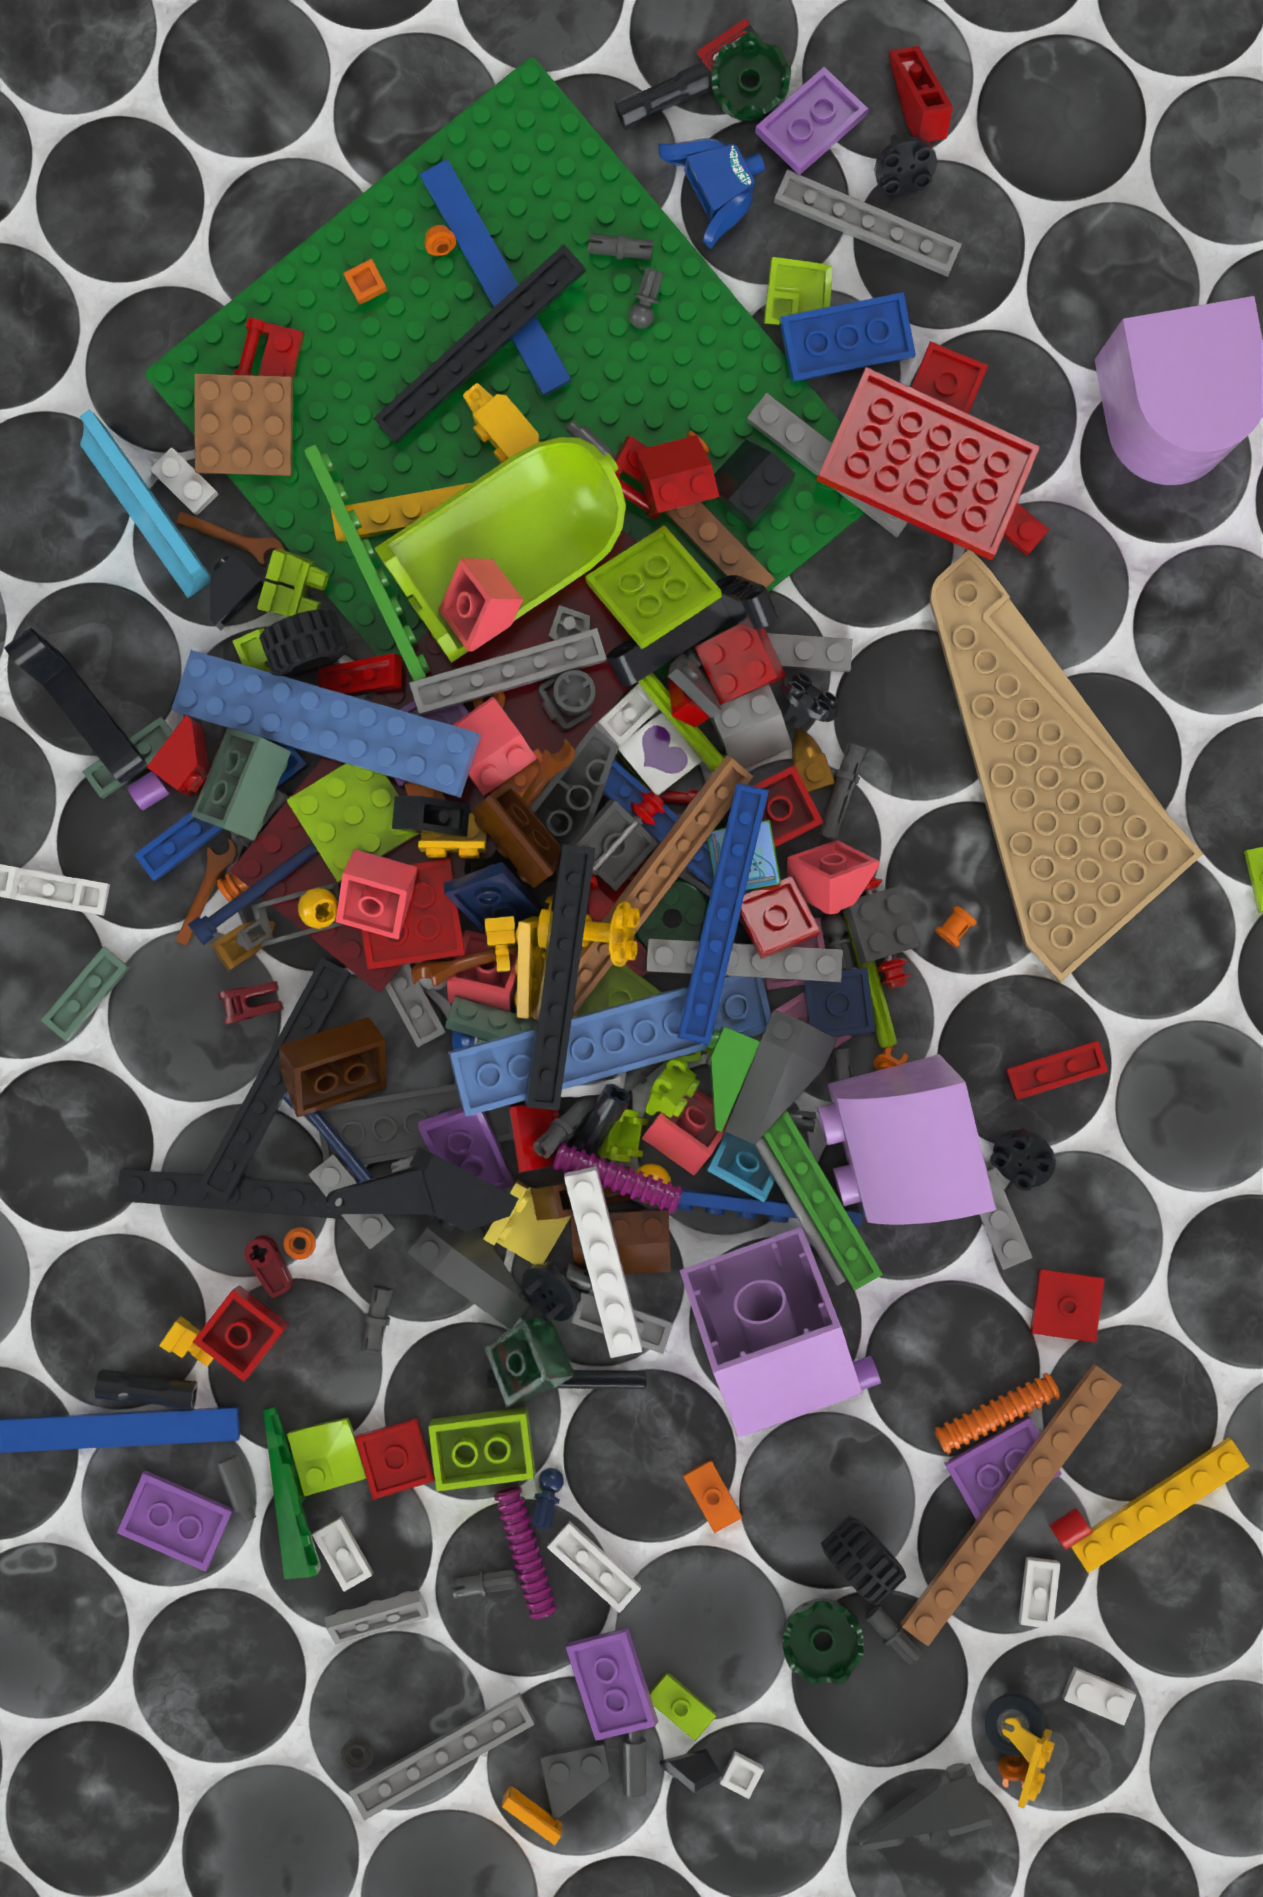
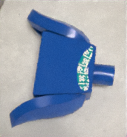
(718, 178)

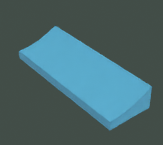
(142, 506)

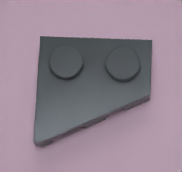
(691, 677)
(573, 1774)

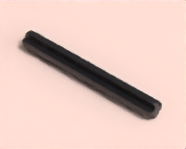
(595, 1380)

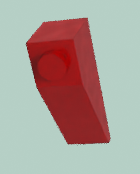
(920, 94)

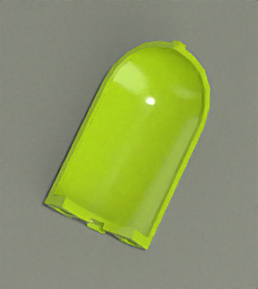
(536, 515)

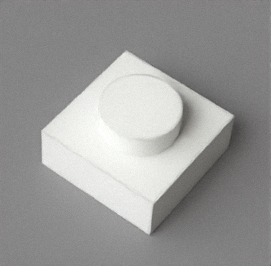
(741, 1774)

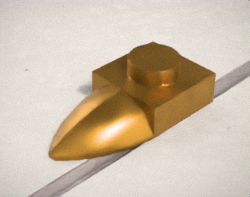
(810, 762)
(230, 952)

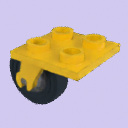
(1017, 1729)

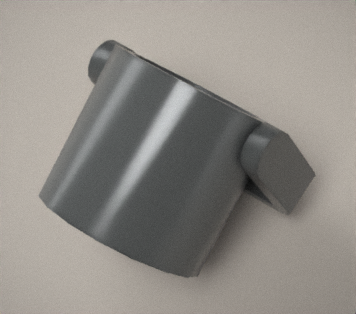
(572, 696)

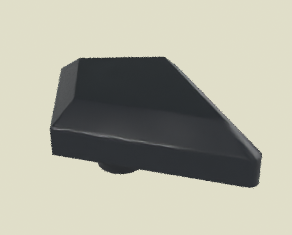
(693, 1770)

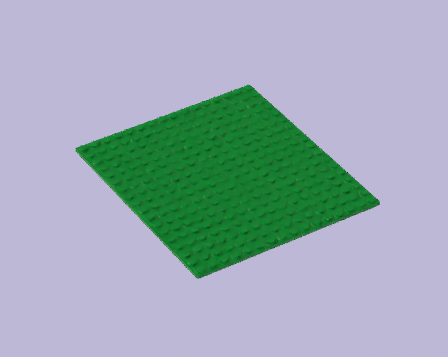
(536, 184)

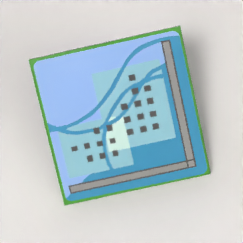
(764, 866)

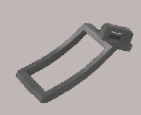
(263, 925)

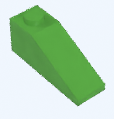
(729, 1064)

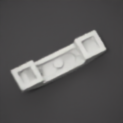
(53, 890)

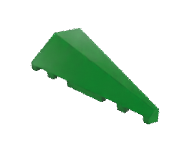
(296, 1542)

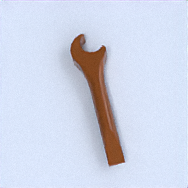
(255, 546)
(550, 766)
(215, 867)
(441, 970)

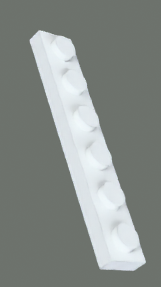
(603, 1261)

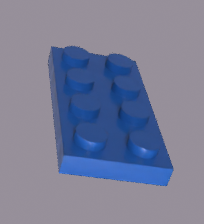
(847, 337)

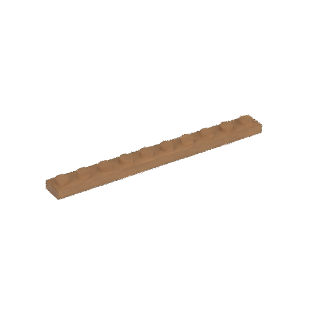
(664, 866)
(1010, 1504)

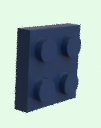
(840, 1006)

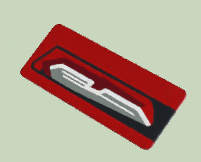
(710, 51)

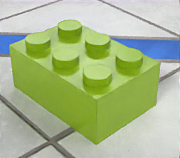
(482, 1449)

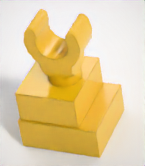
(500, 935)
(180, 1340)

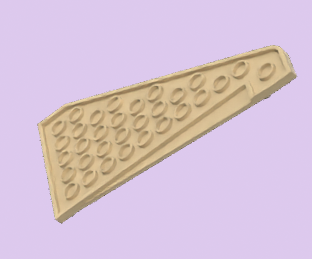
(1064, 803)

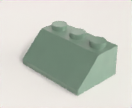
(241, 783)

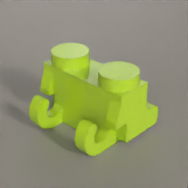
(671, 1088)
(624, 1137)

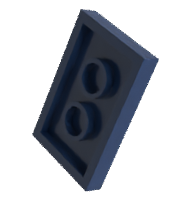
(492, 894)

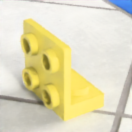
(523, 1232)

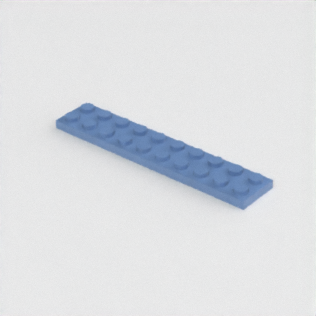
(327, 723)
(603, 1043)

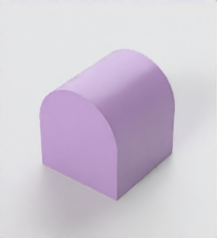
(1182, 388)

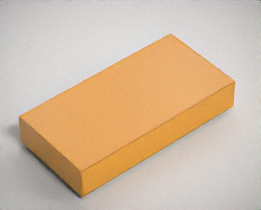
(532, 1815)

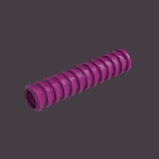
(620, 1178)
(525, 1552)

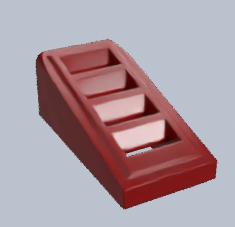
(684, 707)

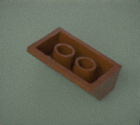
(518, 834)
(334, 1066)
(640, 1238)

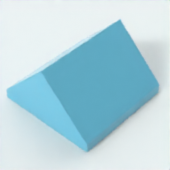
(741, 1166)

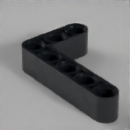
(740, 601)
(77, 702)

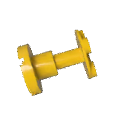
(617, 933)

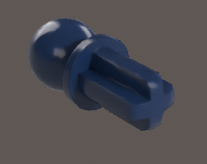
(550, 1482)

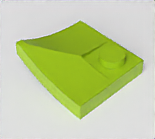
(796, 288)
(326, 1455)

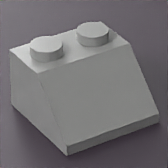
(752, 727)

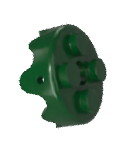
(756, 58)
(688, 902)
(829, 1663)

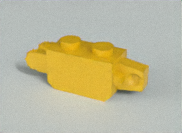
(499, 423)

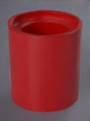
(1070, 1529)

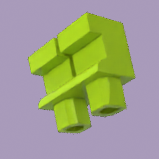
(294, 571)

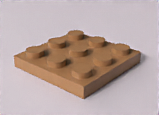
(243, 424)

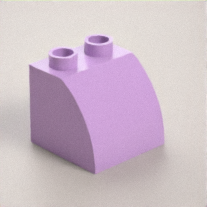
(907, 1144)
(770, 1332)

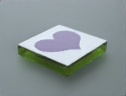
(658, 755)

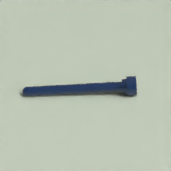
(206, 926)
(336, 1143)

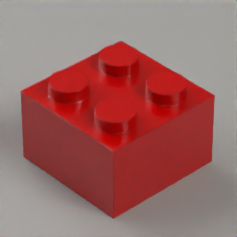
(739, 662)
(789, 806)
(241, 1333)

